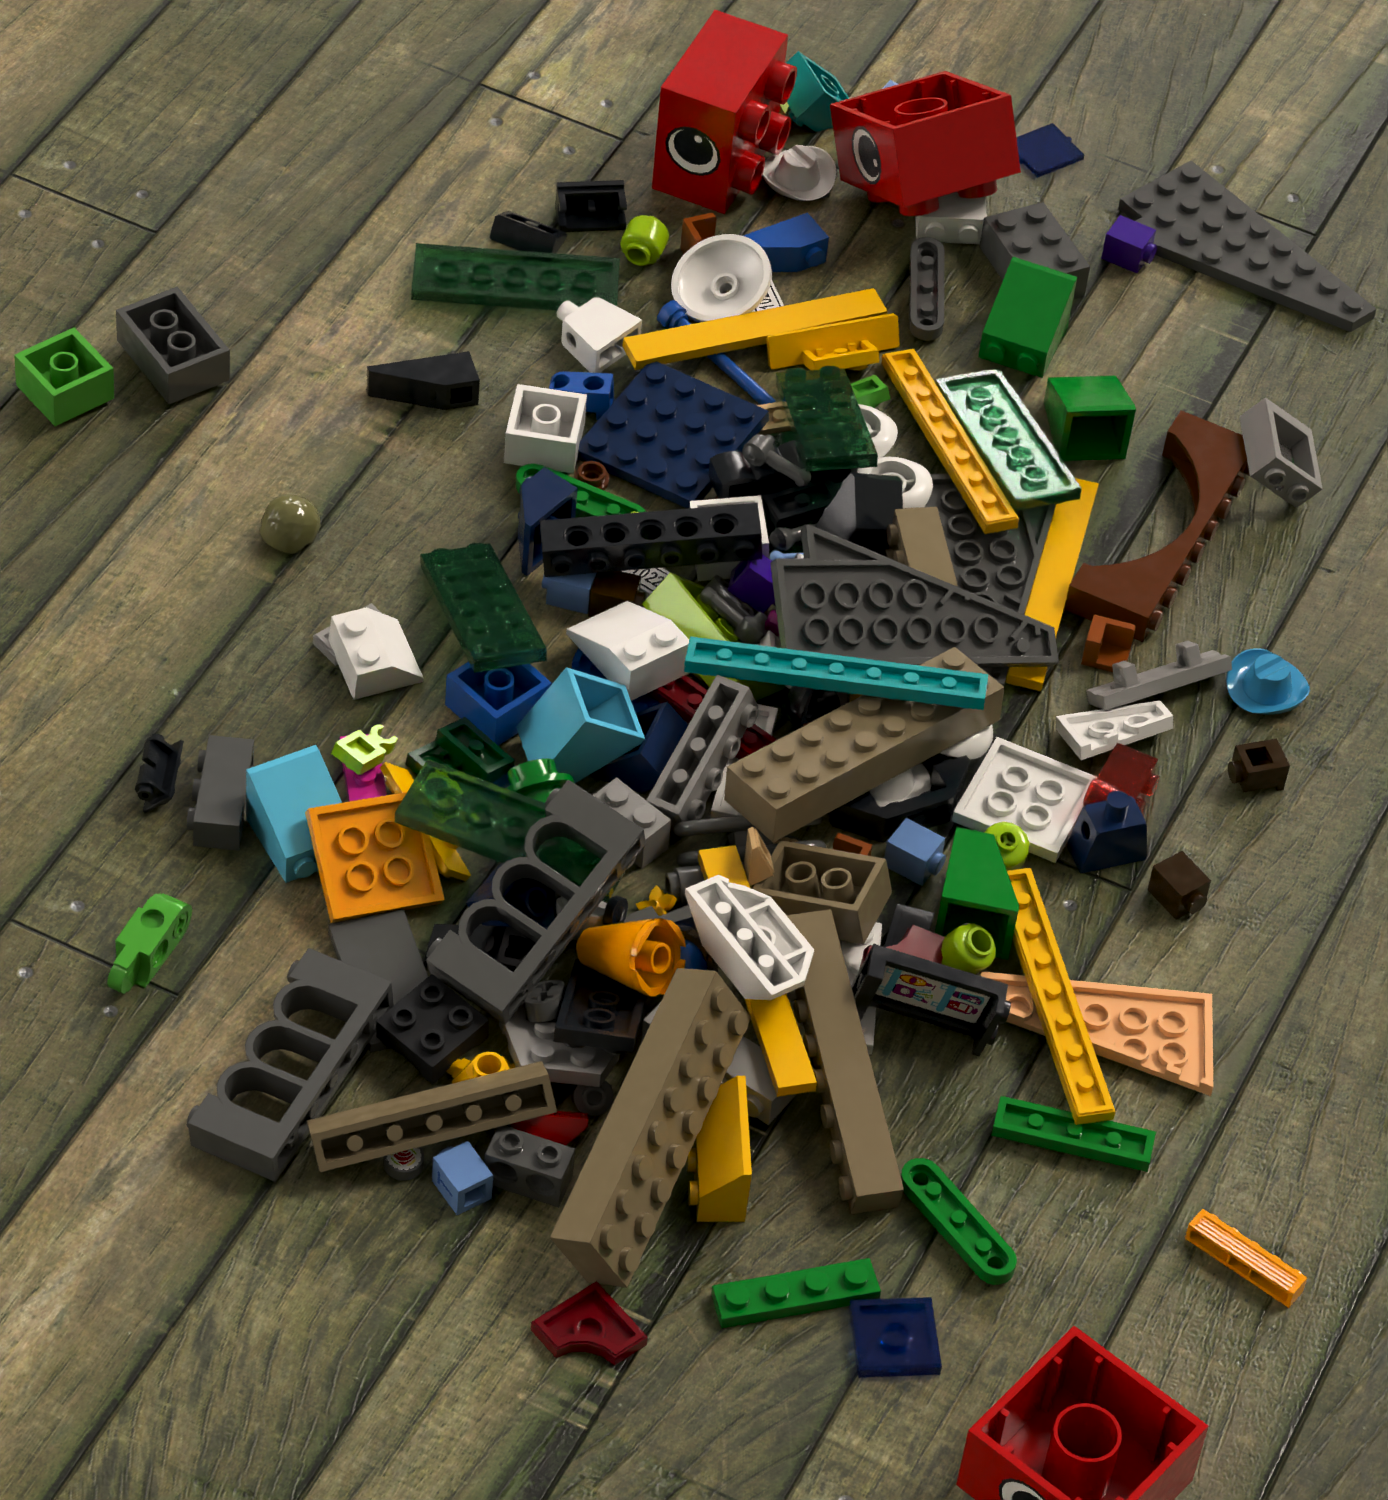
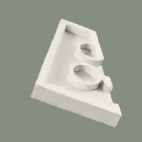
(1101, 729)

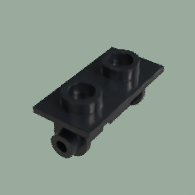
(159, 771)

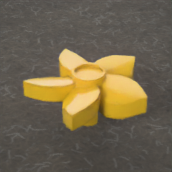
(659, 901)

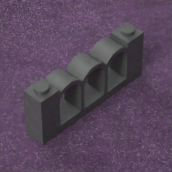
(571, 815)
(257, 1141)

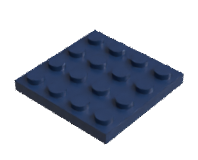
(667, 432)

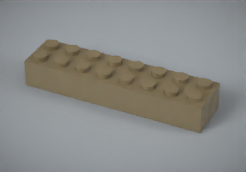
(850, 753)
(651, 1128)

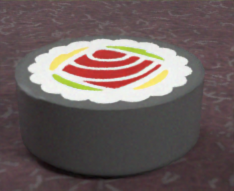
(405, 1164)

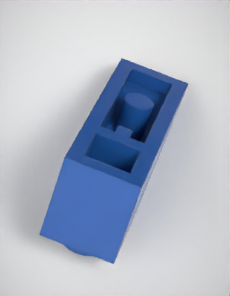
(793, 244)

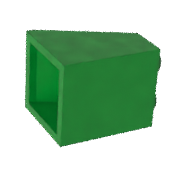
(1028, 317)
(1089, 417)
(978, 890)

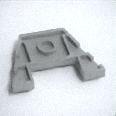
(534, 1043)

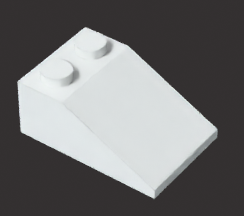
(633, 647)

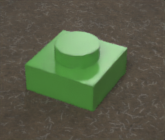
(870, 391)

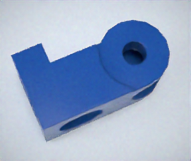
(597, 387)

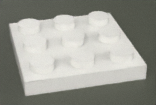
(1026, 791)

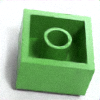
(64, 376)

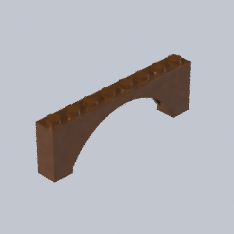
(1138, 590)

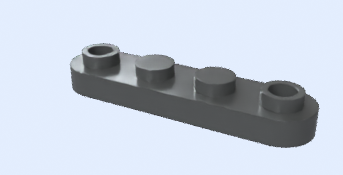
(926, 288)

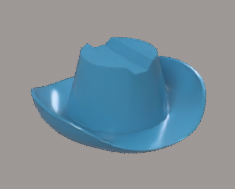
(1265, 683)

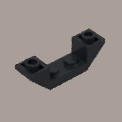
(928, 809)

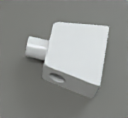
(596, 332)

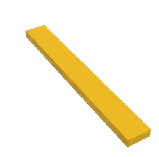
(748, 329)
(950, 441)
(1056, 573)
(1058, 1005)
(772, 1018)

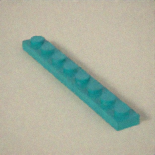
(836, 673)

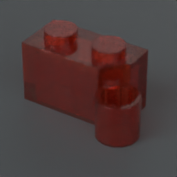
(1125, 772)

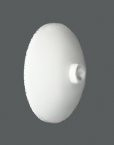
(719, 266)

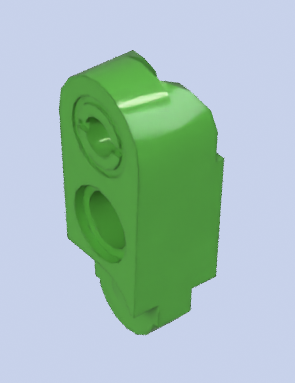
(148, 941)

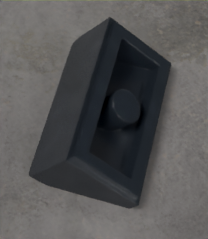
(526, 233)

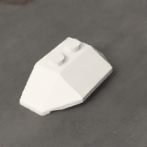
(749, 938)

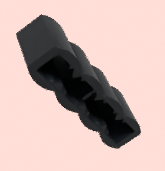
(736, 477)

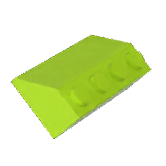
(681, 603)

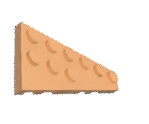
(1136, 1026)

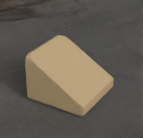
(757, 858)

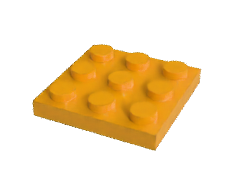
(370, 860)

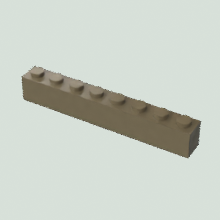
(844, 1073)

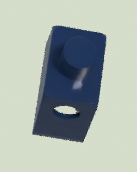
(1108, 834)

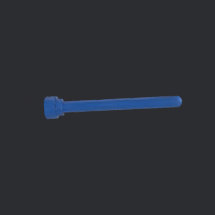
(674, 315)

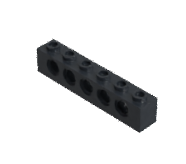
(651, 539)

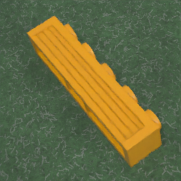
(1246, 1258)

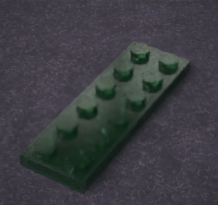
(511, 277)
(826, 419)
(1009, 440)
(483, 607)
(487, 821)

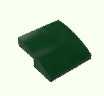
(463, 749)

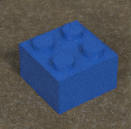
(495, 698)

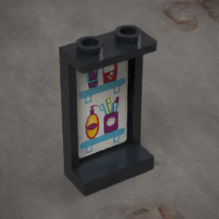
(932, 994)

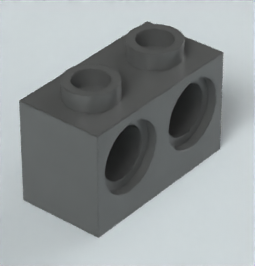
(530, 1165)

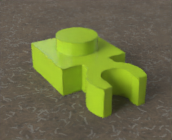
(363, 751)

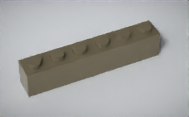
(431, 1116)

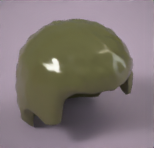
(290, 523)

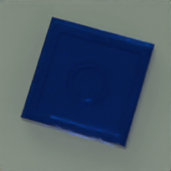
(895, 1337)

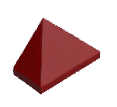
(557, 1127)

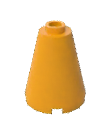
(634, 953)

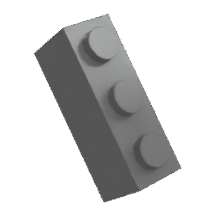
(221, 793)

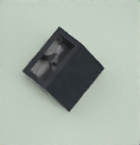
(863, 510)

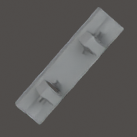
(1130, 686)

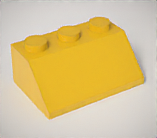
(722, 1158)

